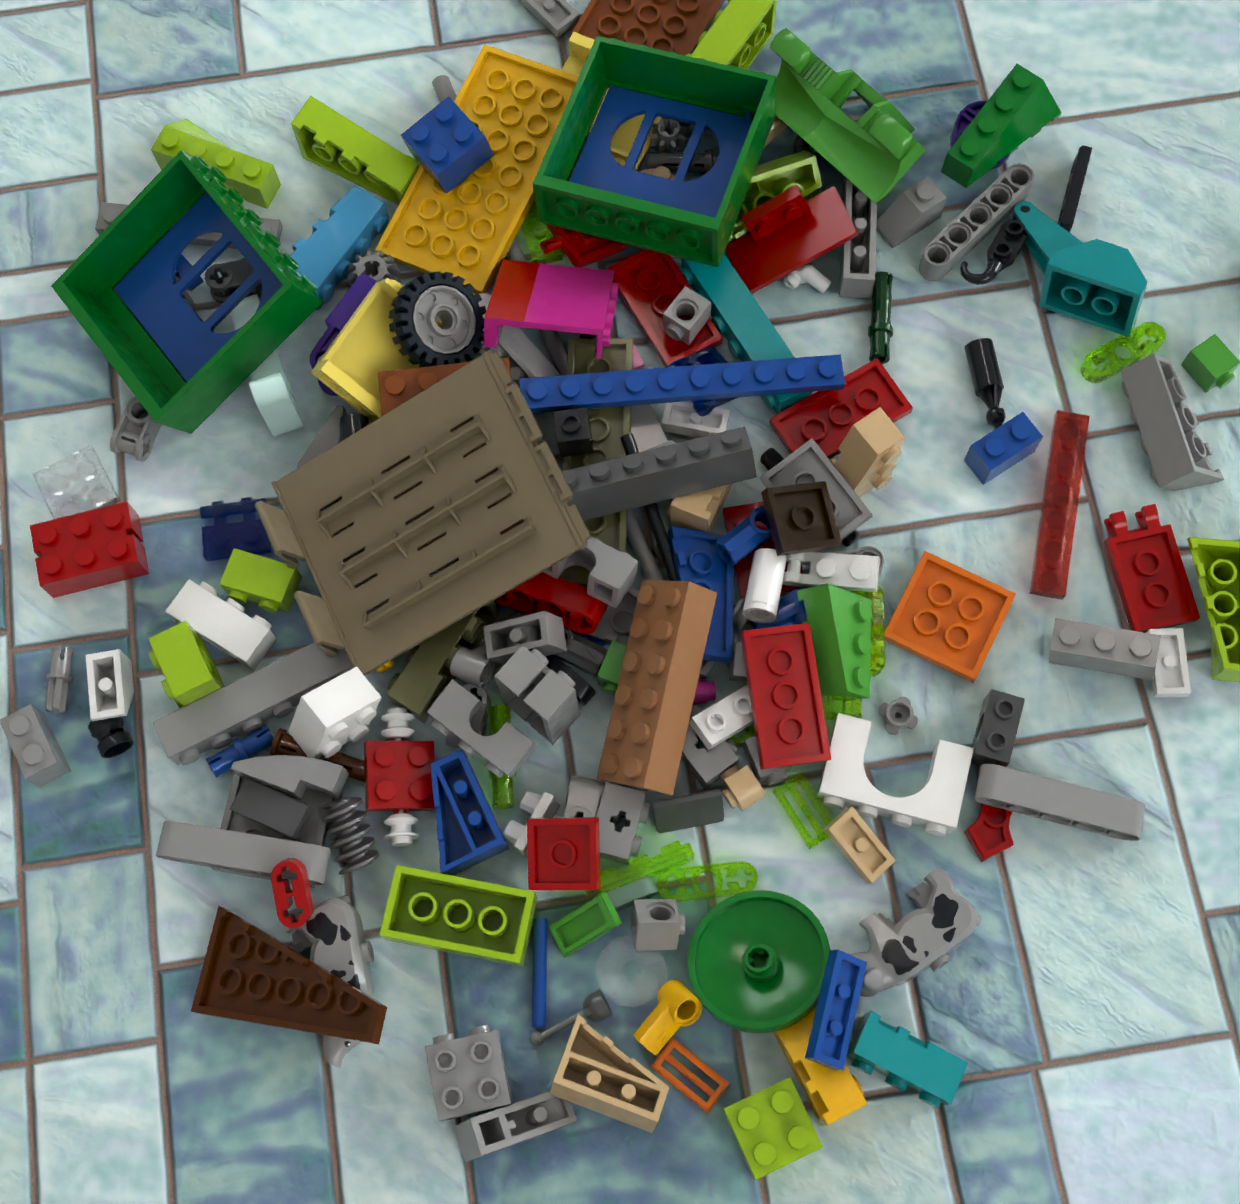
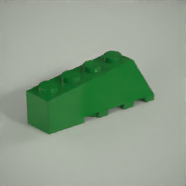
(1006, 120)

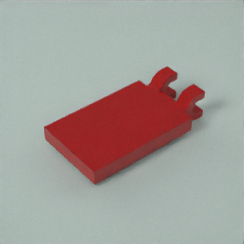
(1149, 572)

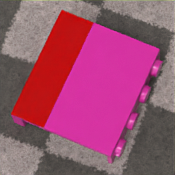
(552, 300)

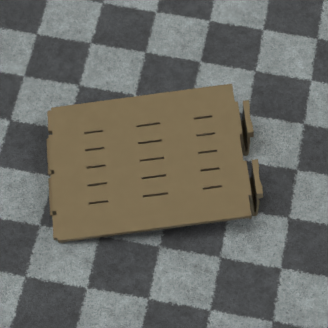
(487, 559)

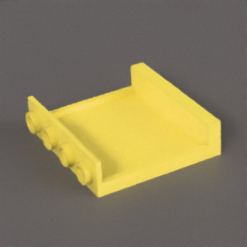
(363, 350)

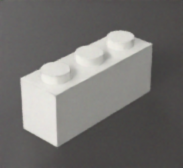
(222, 623)

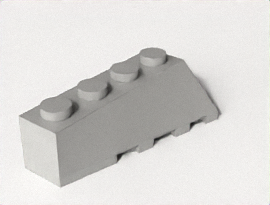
(1167, 426)

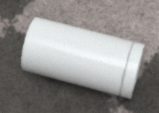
(764, 586)

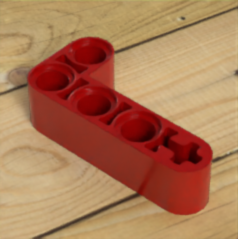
(558, 597)

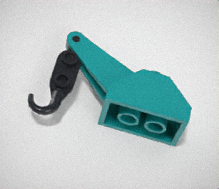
(1081, 279)

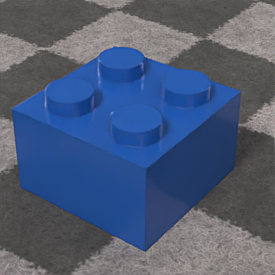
(447, 144)

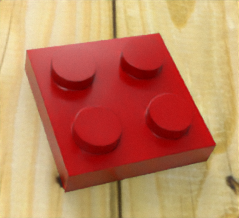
(563, 853)

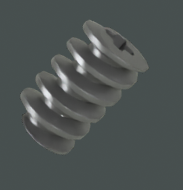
(350, 833)

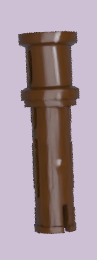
(286, 745)

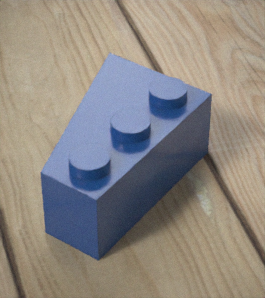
(463, 816)

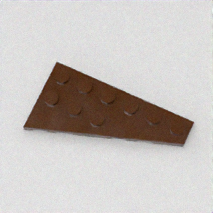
(270, 984)

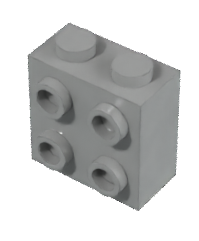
(468, 1073)

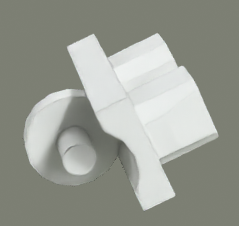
(537, 807)

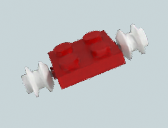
(399, 776)

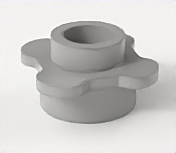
(900, 706)

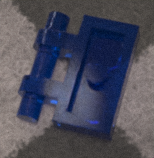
(223, 537)

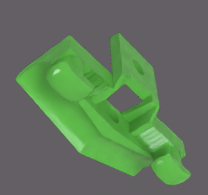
(809, 99)

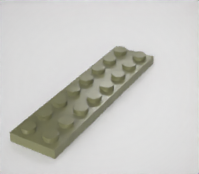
(606, 429)

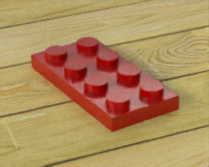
(648, 287)
(832, 413)
(785, 696)

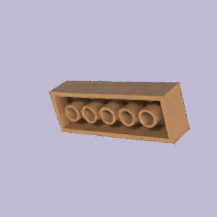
(657, 685)

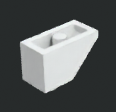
(109, 684)

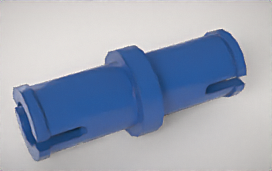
(240, 750)

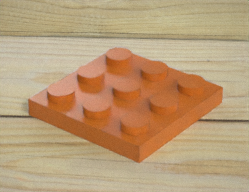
(949, 616)

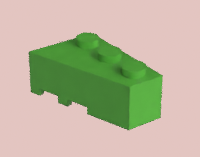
(840, 639)

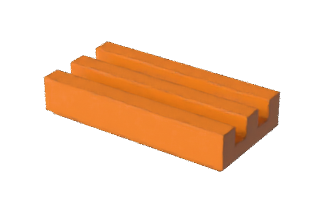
(714, 1095)

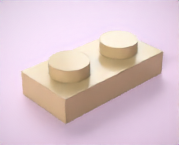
(859, 845)

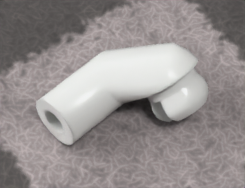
(809, 275)

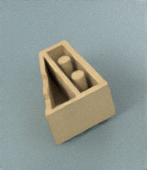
(699, 509)
(607, 1080)

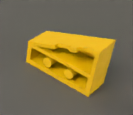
(828, 1091)

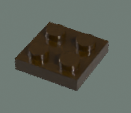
(801, 518)

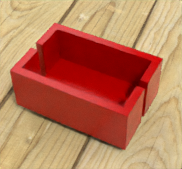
(89, 549)

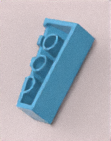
(335, 242)

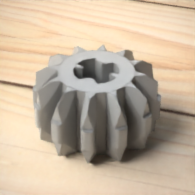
(374, 266)

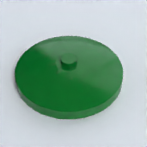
(758, 961)

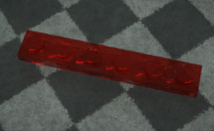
(1059, 505)

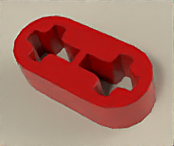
(284, 894)

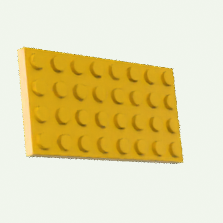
(477, 221)

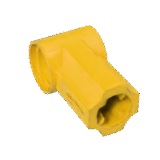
(675, 1009)

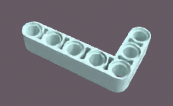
(270, 383)

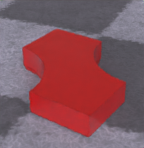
(990, 832)

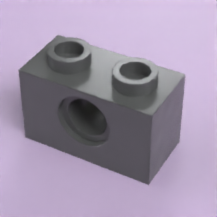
(996, 728)

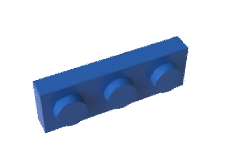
(836, 1010)

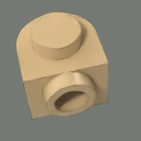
(741, 787)

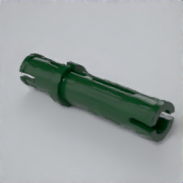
(880, 329)

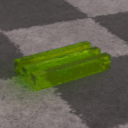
(815, 801)

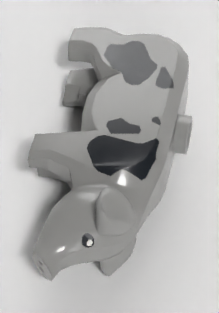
(919, 938)
(340, 947)

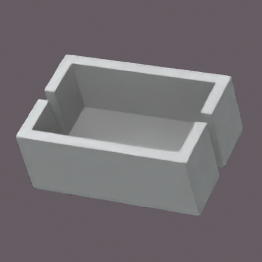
(532, 687)

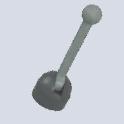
(594, 1008)

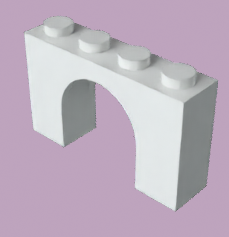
(933, 807)

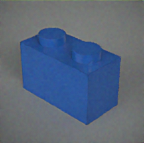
(1003, 448)

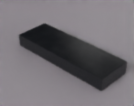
(1074, 188)

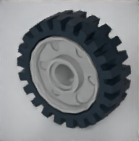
(416, 325)

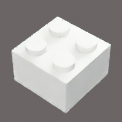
(334, 714)

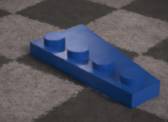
(699, 563)

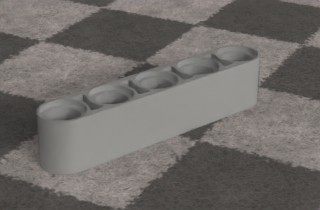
(969, 233)
(1060, 802)
(239, 851)

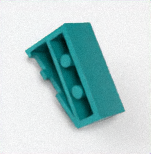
(906, 1060)

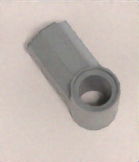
(473, 666)

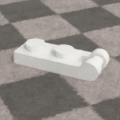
(839, 570)

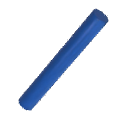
(539, 973)

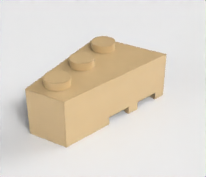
(870, 452)

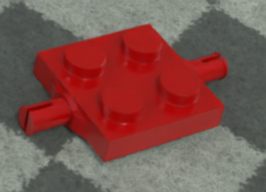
(580, 247)

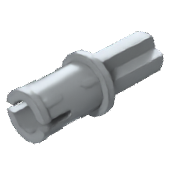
(58, 680)

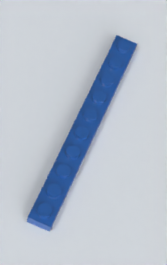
(683, 383)

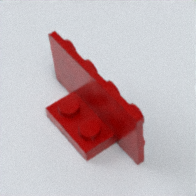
(788, 235)

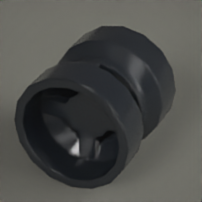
(111, 736)

